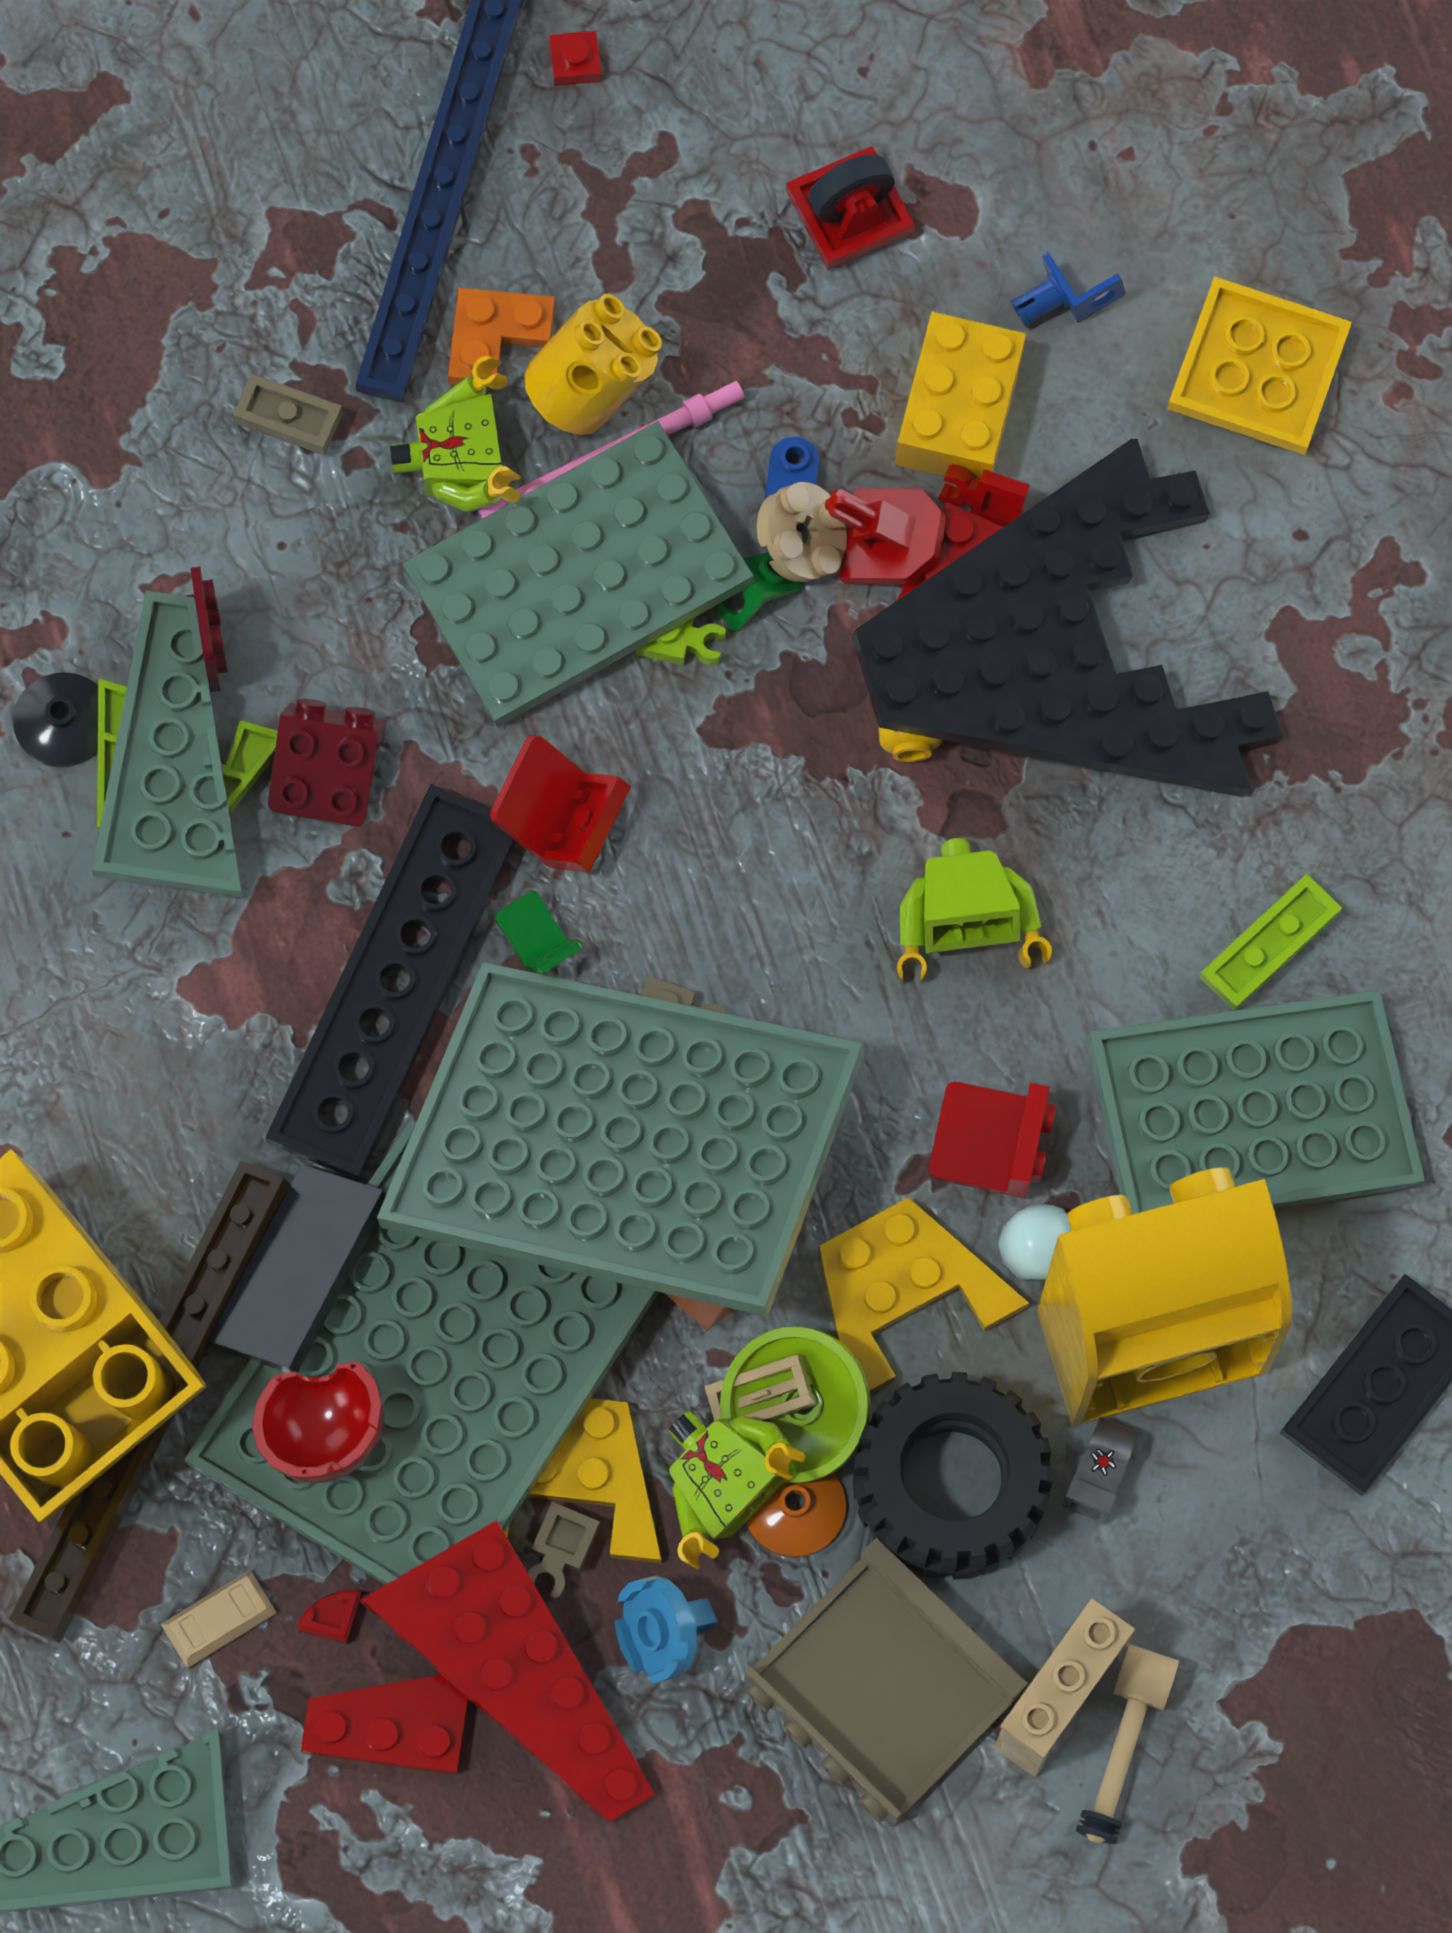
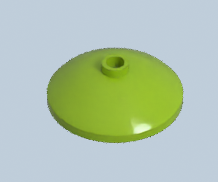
(835, 1424)

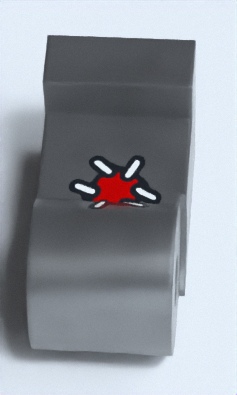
(1101, 1470)

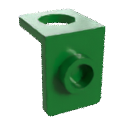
(767, 586)
(534, 933)

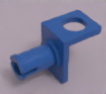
(1057, 292)

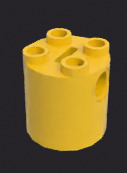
(592, 366)

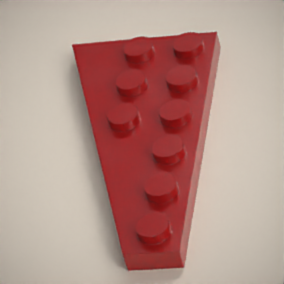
(500, 1647)

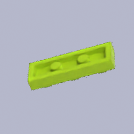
(1270, 942)

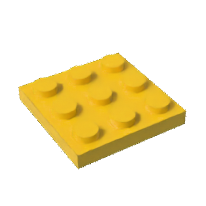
(1259, 365)

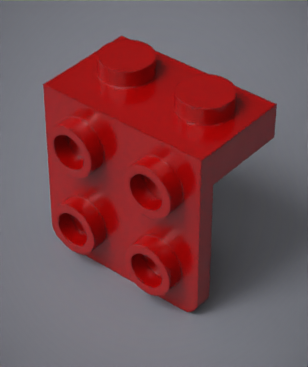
(557, 807)
(991, 1138)

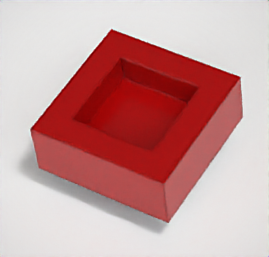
(575, 58)

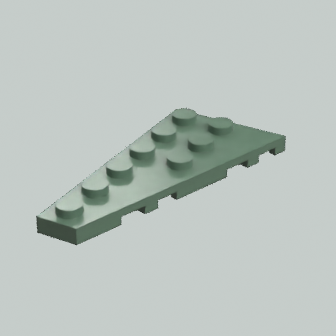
(166, 783)
(124, 1836)

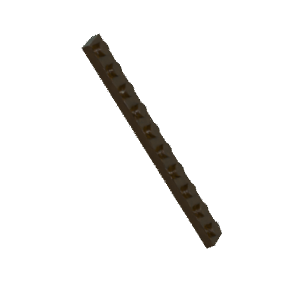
(189, 1318)

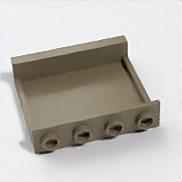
(884, 1684)

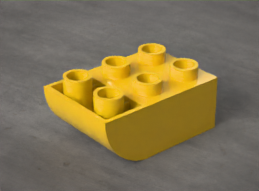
(1165, 1296)
(78, 1351)

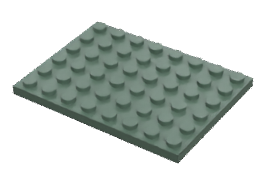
(623, 1138)
(476, 1386)

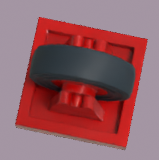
(850, 207)

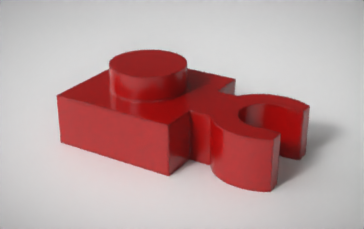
(991, 496)

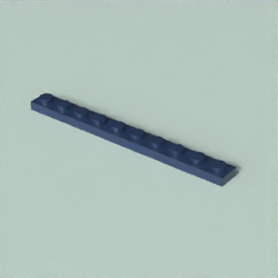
(437, 199)

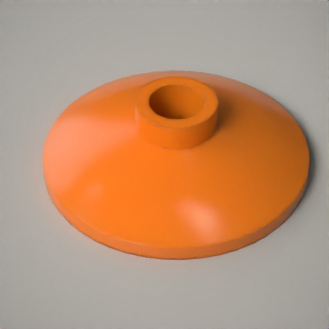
(804, 1530)

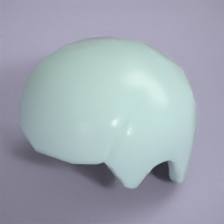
(1030, 1240)

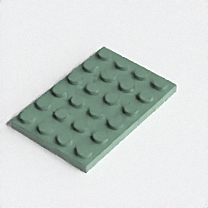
(578, 573)
(1267, 1091)

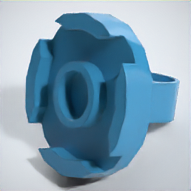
(660, 1627)

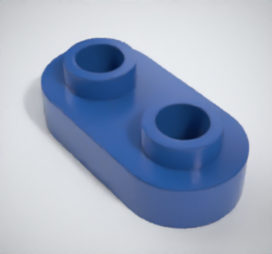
(783, 473)

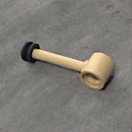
(1145, 1683)

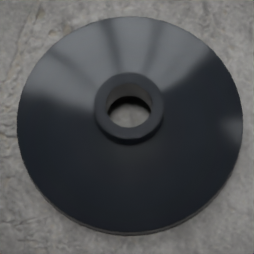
(53, 740)

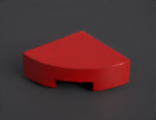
(332, 1616)

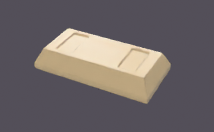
(218, 1619)

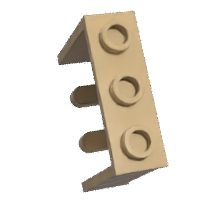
(1062, 1686)

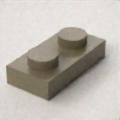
(287, 414)

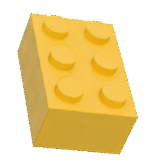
(959, 396)

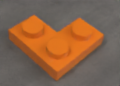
(496, 318)

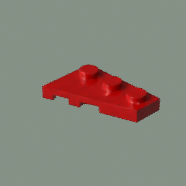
(392, 1724)

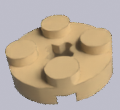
(777, 530)

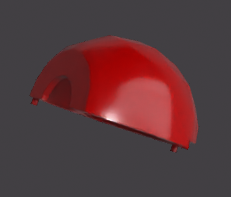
(319, 1424)

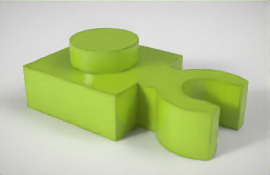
(685, 639)

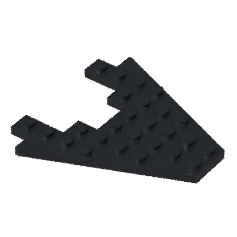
(1015, 656)

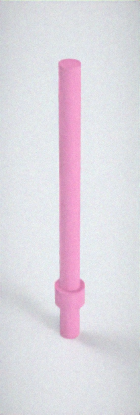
(693, 412)

